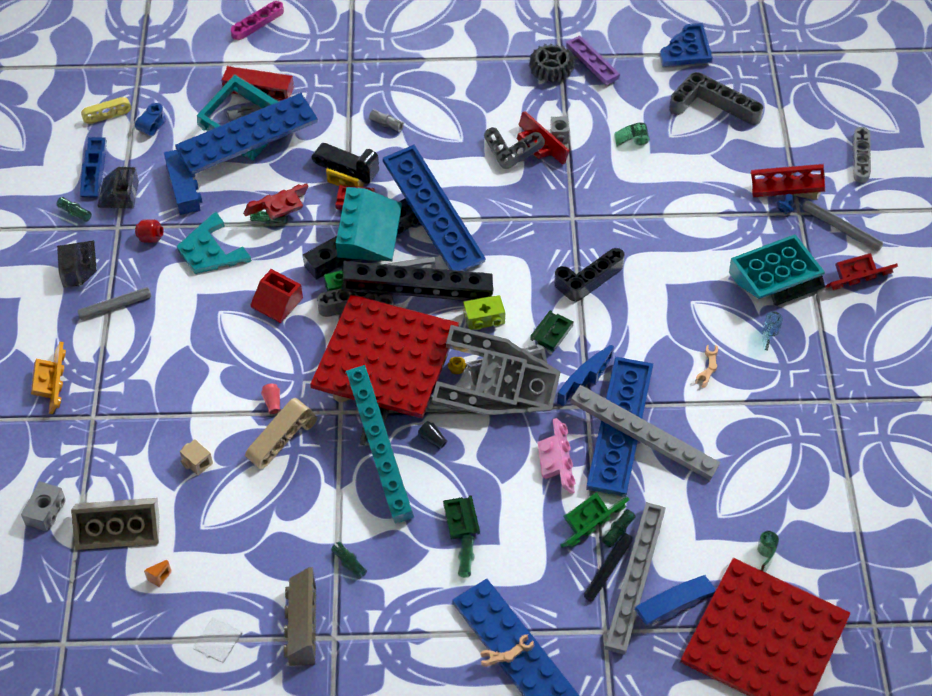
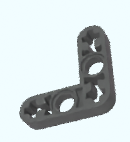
(507, 152)

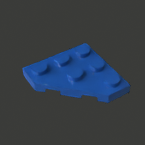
(687, 47)

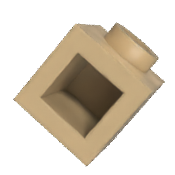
(195, 457)

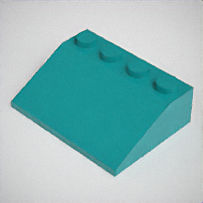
(368, 226)
(774, 267)

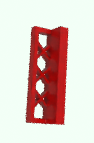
(788, 183)

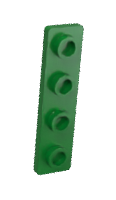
(587, 515)

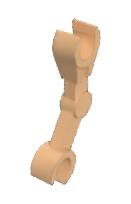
(705, 375)
(507, 656)

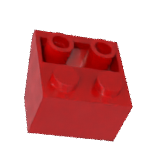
(276, 295)

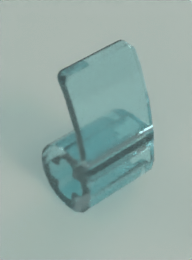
(771, 327)

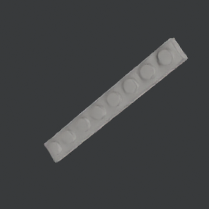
(645, 432)
(635, 578)

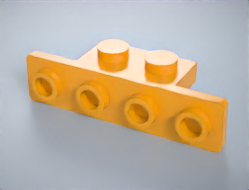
(47, 378)

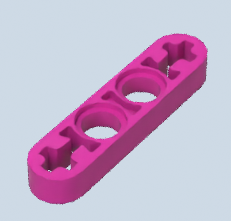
(242, 30)

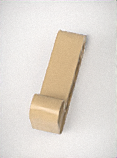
(279, 432)

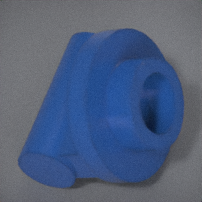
(786, 206)

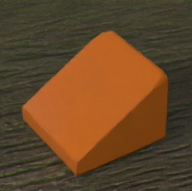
(158, 573)

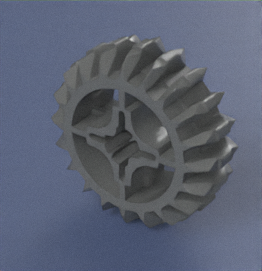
(552, 63)

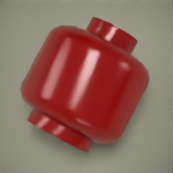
(149, 231)

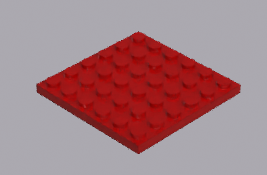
(396, 345)
(764, 635)

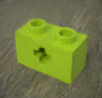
(484, 312)

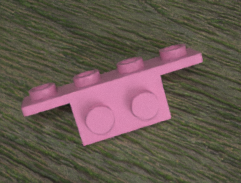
(555, 456)

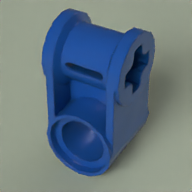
(151, 119)

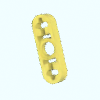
(117, 103)

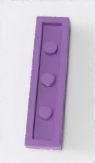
(592, 60)

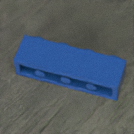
(182, 184)

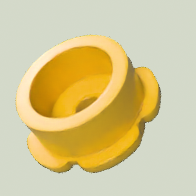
(457, 369)

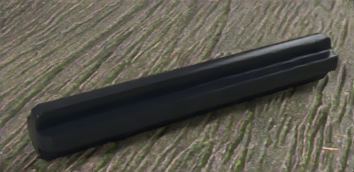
(608, 567)

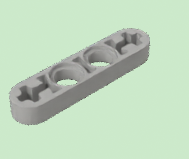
(861, 154)

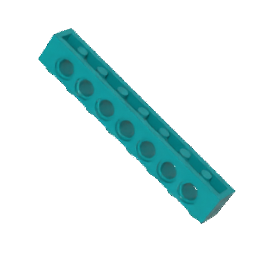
(380, 444)

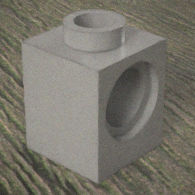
(560, 128)

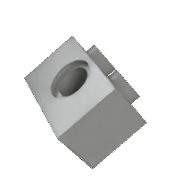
(44, 495)

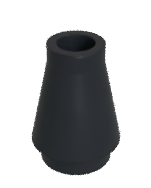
(431, 433)

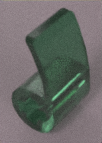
(635, 131)
(767, 547)

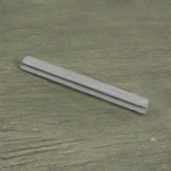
(842, 225)

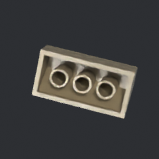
(115, 523)
(301, 619)

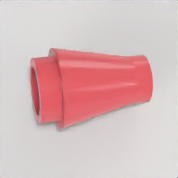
(271, 396)

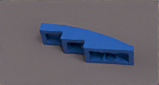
(93, 167)
(587, 372)
(674, 600)

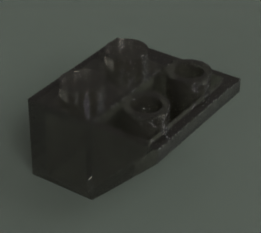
(119, 188)
(76, 263)

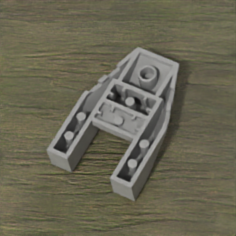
(508, 378)

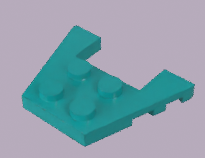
(204, 253)

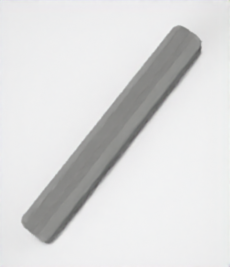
(114, 303)

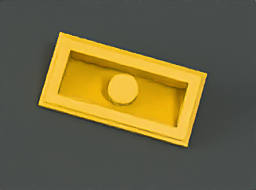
(341, 179)

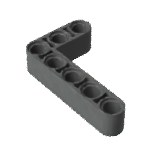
(716, 94)

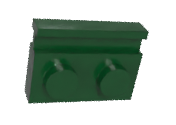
(552, 330)
(461, 517)

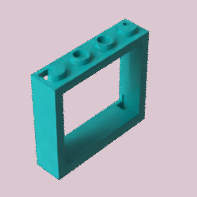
(246, 90)

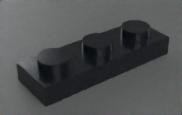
(798, 290)

